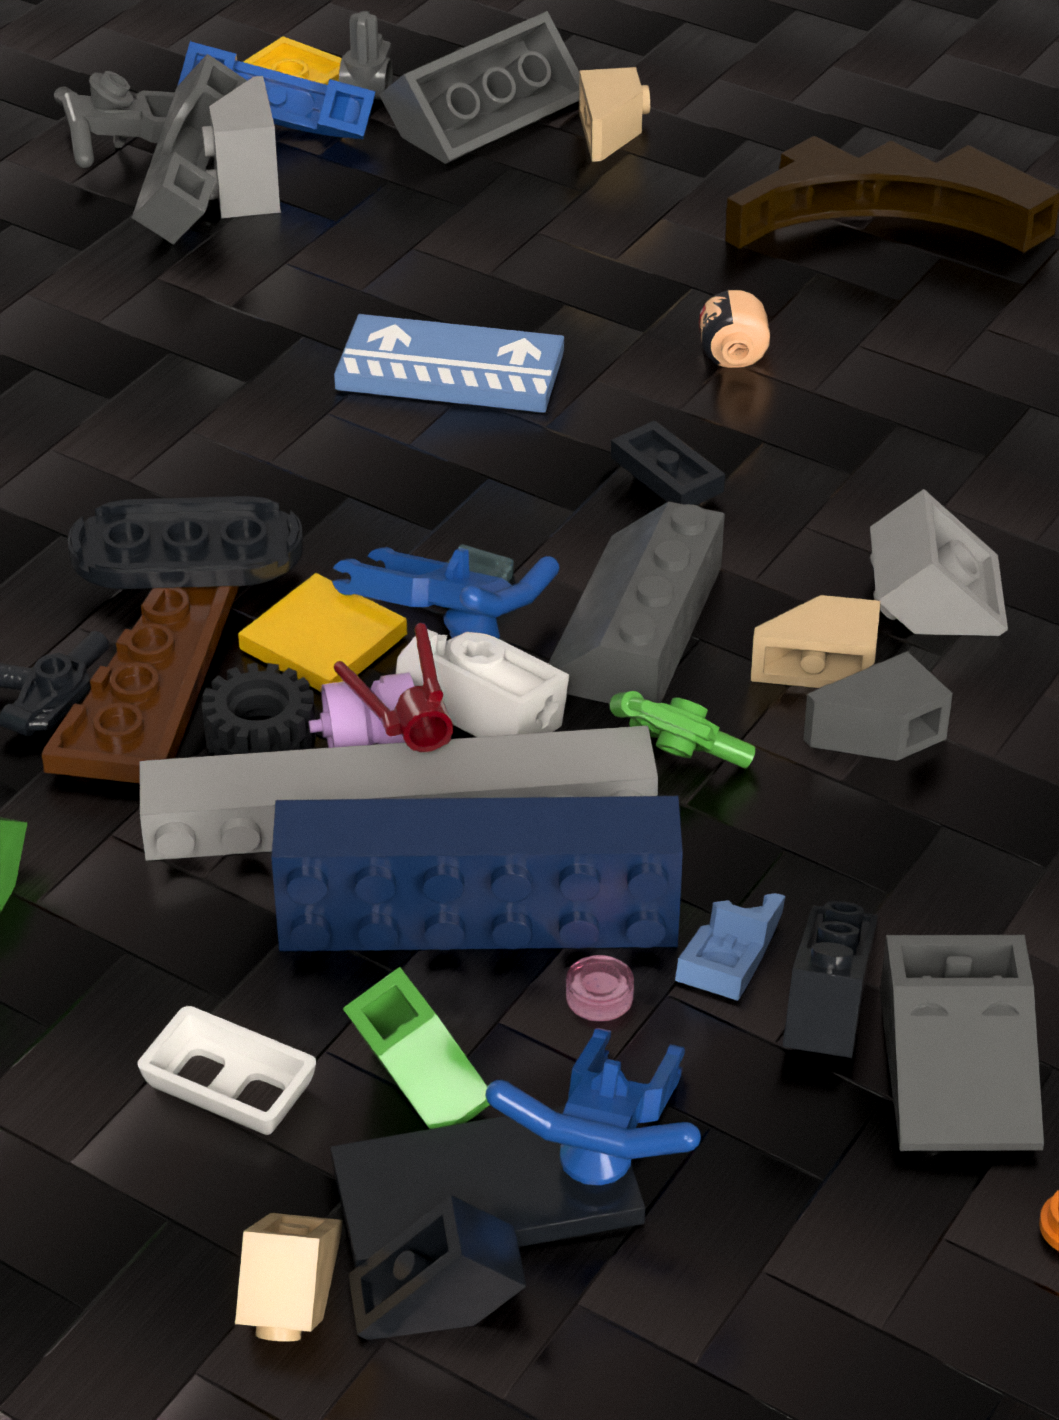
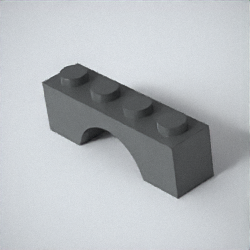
(176, 181)

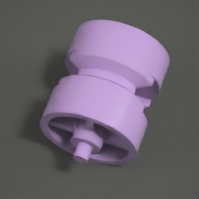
(349, 721)

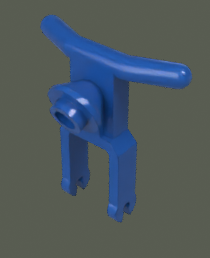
(424, 582)
(602, 1114)

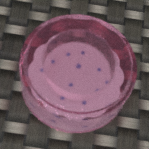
(599, 988)

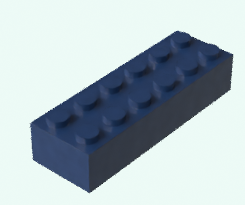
(477, 873)

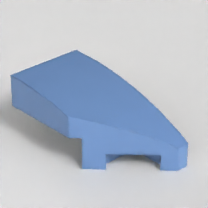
(730, 948)

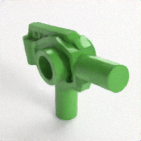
(681, 728)

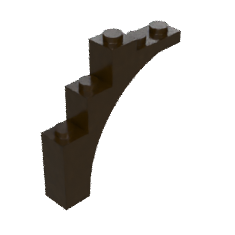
(892, 181)

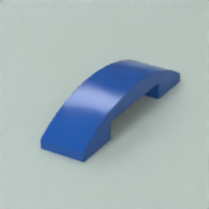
(299, 102)

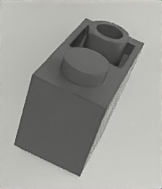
(880, 711)

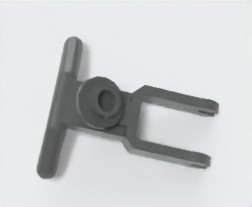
(113, 113)

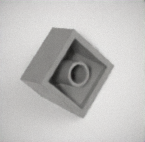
(243, 152)
(936, 572)

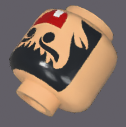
(732, 324)

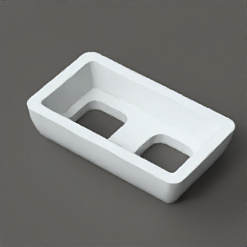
(245, 1059)

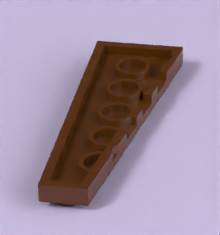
(147, 689)

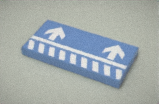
(450, 363)

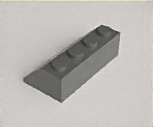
(484, 90)
(642, 604)

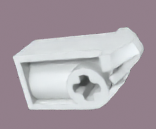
(491, 685)

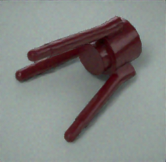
(419, 710)

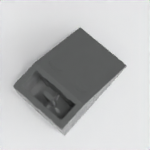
(962, 1042)

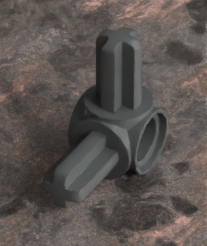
(368, 60)

